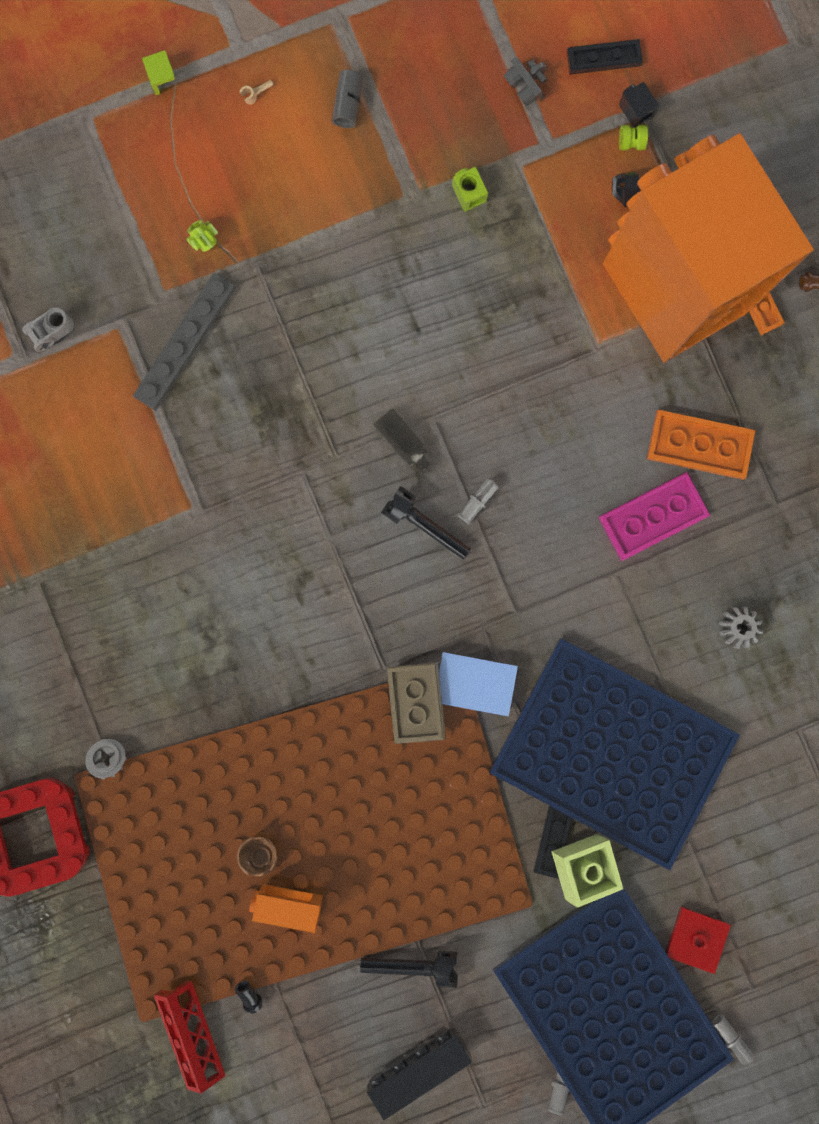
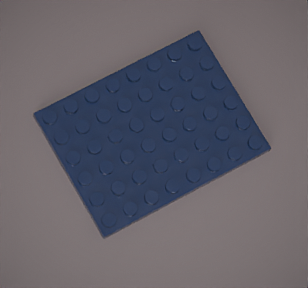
(614, 754)
(613, 1013)

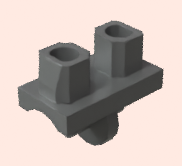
(518, 73)

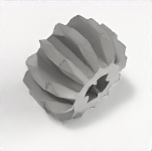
(745, 619)

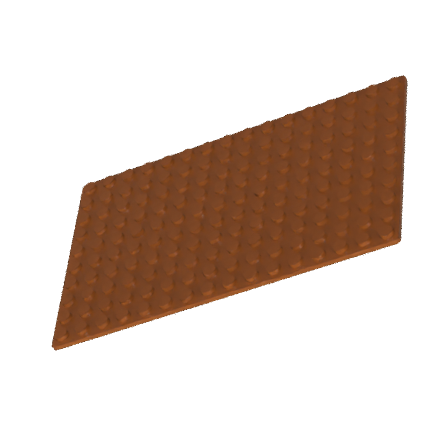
(384, 830)

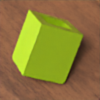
(158, 69)

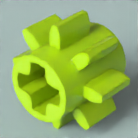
(202, 235)

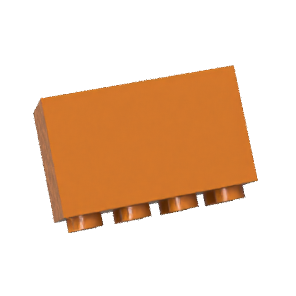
(702, 244)

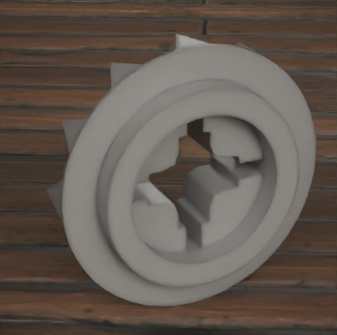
(95, 757)

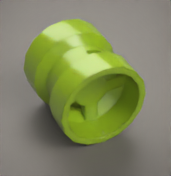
(633, 137)

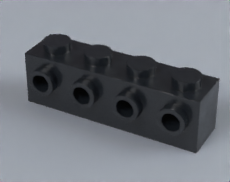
(418, 1073)

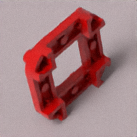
(65, 828)

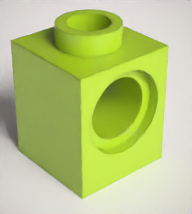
(472, 198)

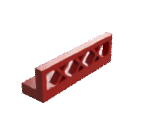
(181, 1041)

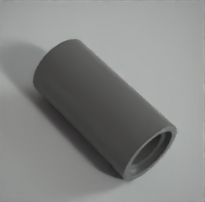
(347, 99)

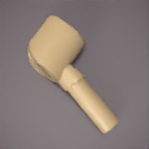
(254, 92)

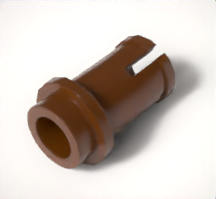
(809, 281)

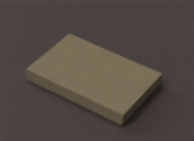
(416, 703)

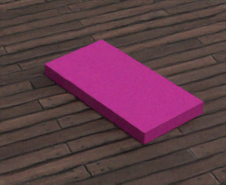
(654, 516)

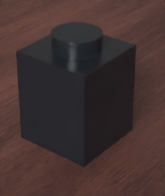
(638, 104)

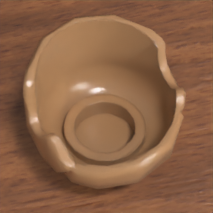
(257, 856)

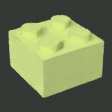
(587, 870)

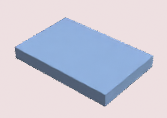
(476, 683)

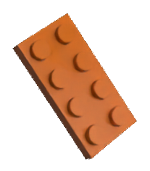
(700, 444)

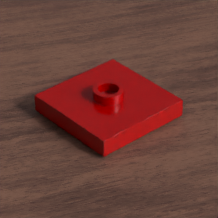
(697, 940)

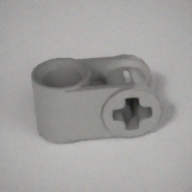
(43, 329)

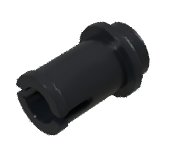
(251, 1001)

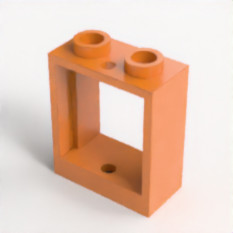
(286, 908)

